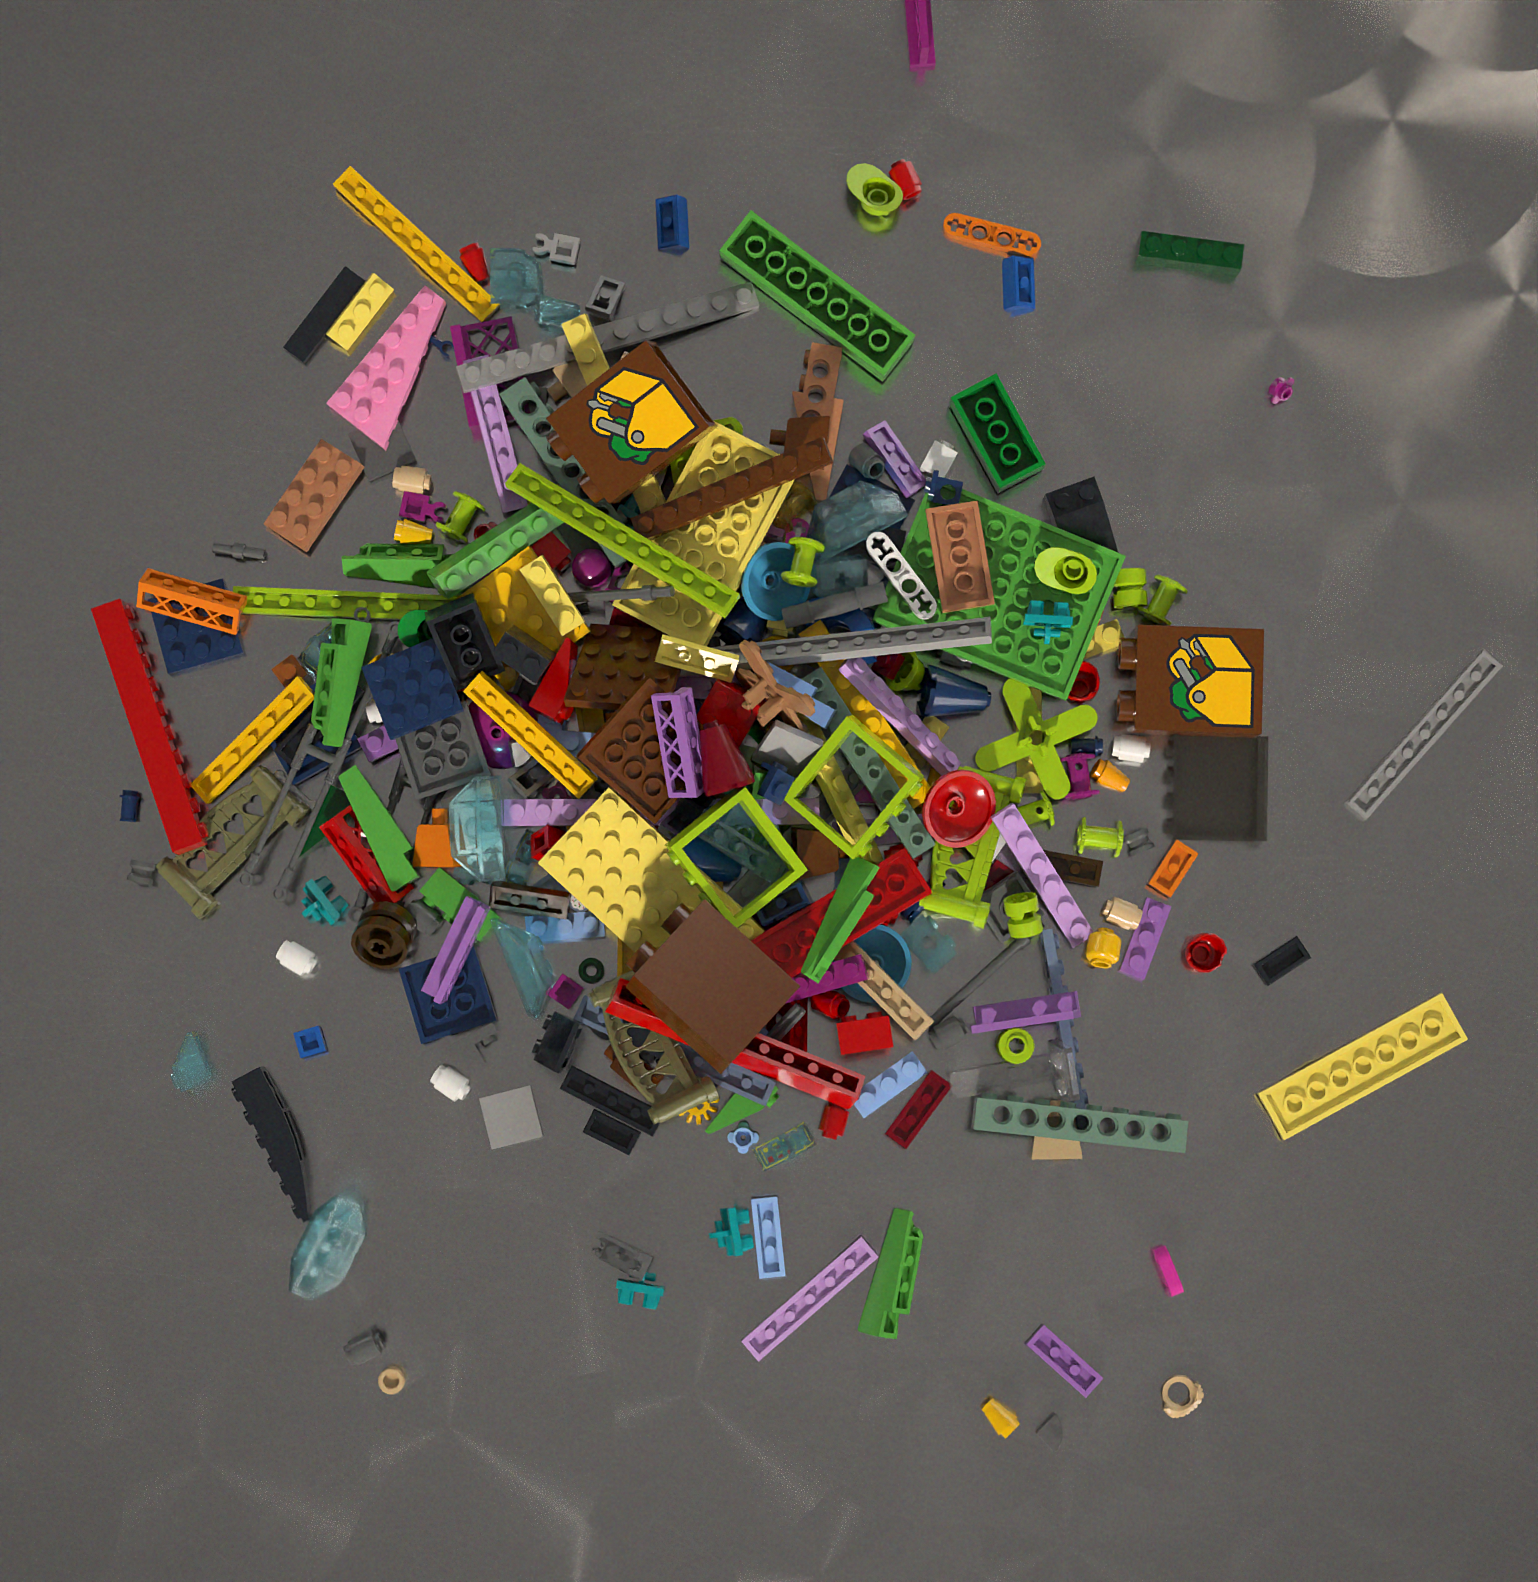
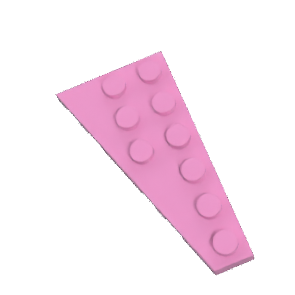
(385, 376)

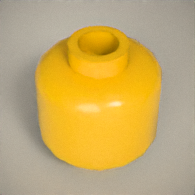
(1103, 948)

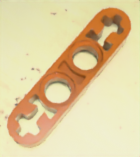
(990, 239)

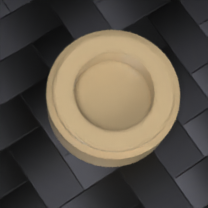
(391, 1380)

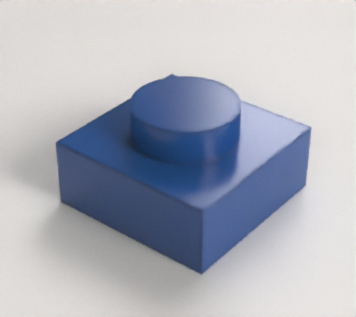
(310, 1041)

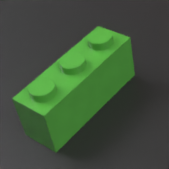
(448, 895)

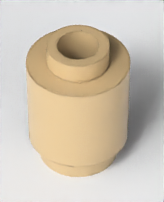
(411, 479)
(1122, 913)

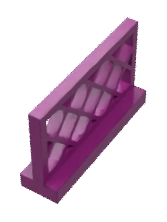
(920, 33)
(463, 352)

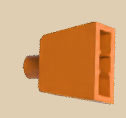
(433, 842)

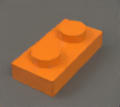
(1173, 868)

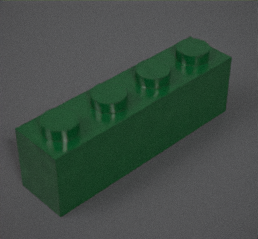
(1189, 253)

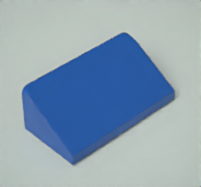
(672, 223)
(1018, 283)

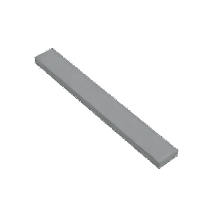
(1423, 734)

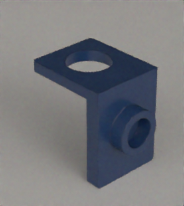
(934, 485)

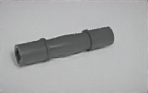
(834, 605)

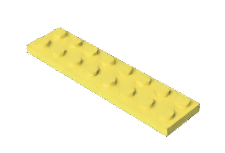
(1362, 1066)

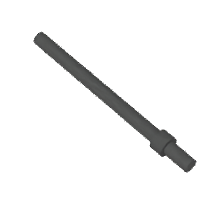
(646, 592)
(980, 978)

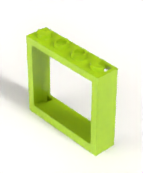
(895, 807)
(769, 831)

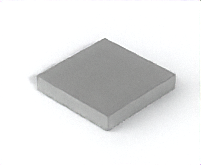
(787, 747)
(511, 1117)

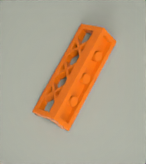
(190, 595)

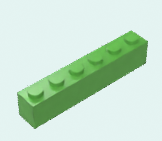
(492, 549)

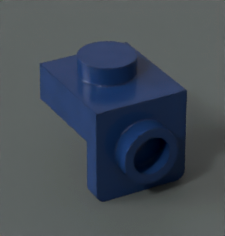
(775, 783)

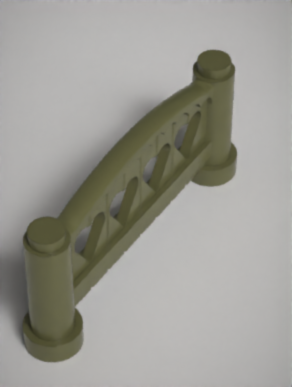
(197, 885)
(684, 1091)

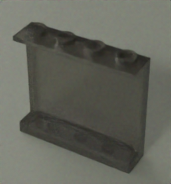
(1217, 788)

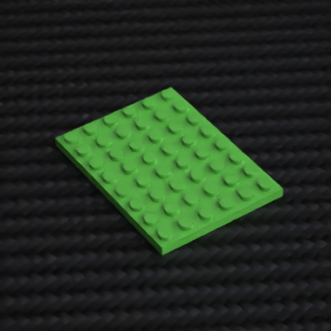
(1011, 551)

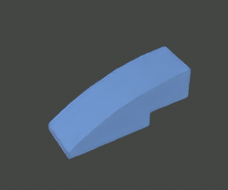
(823, 713)

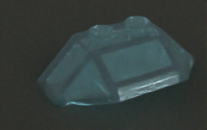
(853, 517)
(479, 828)
(743, 843)
(526, 965)
(327, 1247)

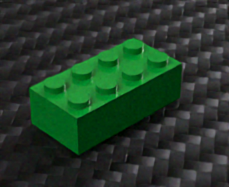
(997, 433)

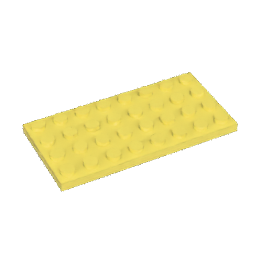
(715, 544)
(623, 873)

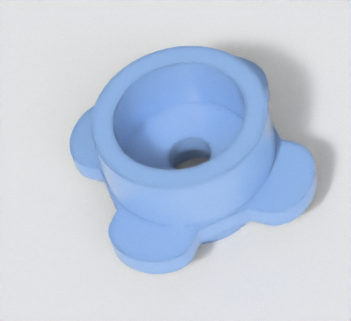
(735, 1137)

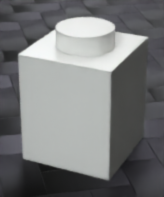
(939, 458)

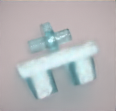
(554, 311)

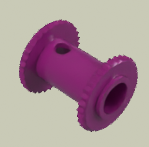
(1079, 779)

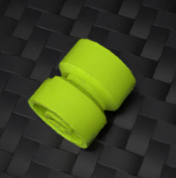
(1130, 589)
(1023, 917)

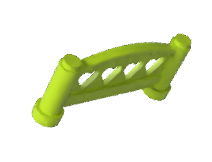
(965, 900)

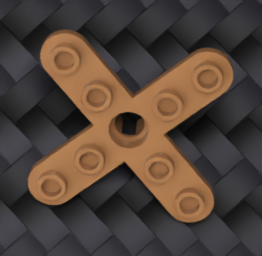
(778, 697)

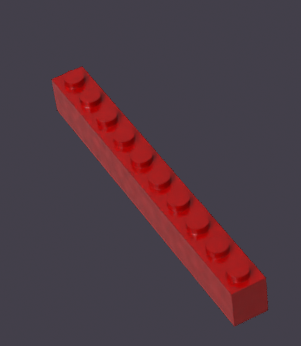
(149, 726)
(760, 1055)

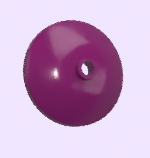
(495, 748)

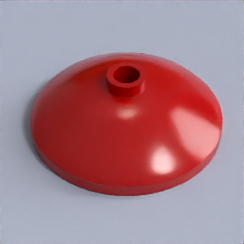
(970, 812)

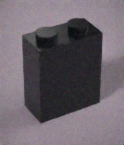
(524, 653)

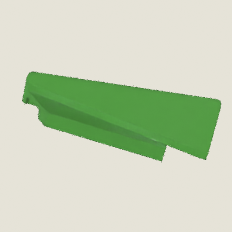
(396, 563)
(338, 678)
(380, 829)
(841, 917)
(893, 1278)

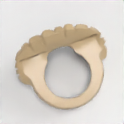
(1175, 1410)

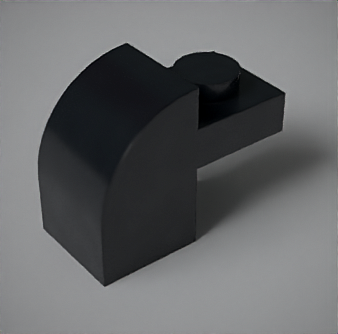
(684, 814)

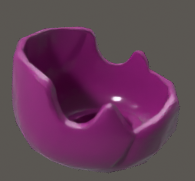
(591, 567)

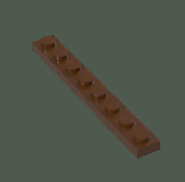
(733, 489)

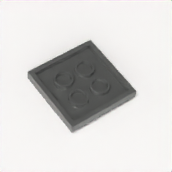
(443, 754)

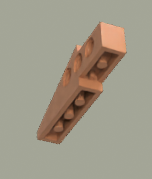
(829, 359)

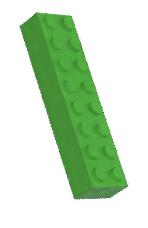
(816, 295)

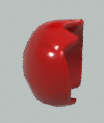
(1085, 684)
(1205, 952)

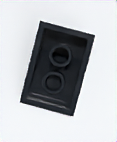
(1081, 512)
(463, 640)
(558, 1041)

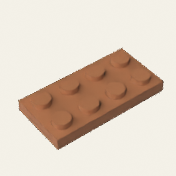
(314, 495)
(959, 556)

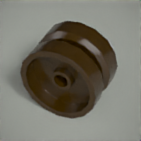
(383, 935)

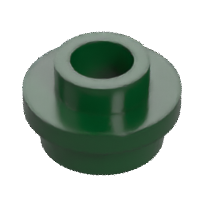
(583, 970)

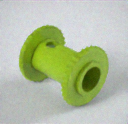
(460, 517)
(802, 562)
(1162, 600)
(1029, 813)
(1100, 837)
(1021, 1054)

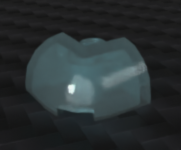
(514, 277)

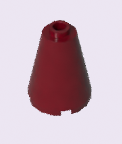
(722, 760)

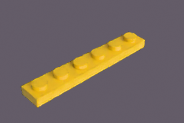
(530, 734)
(253, 740)

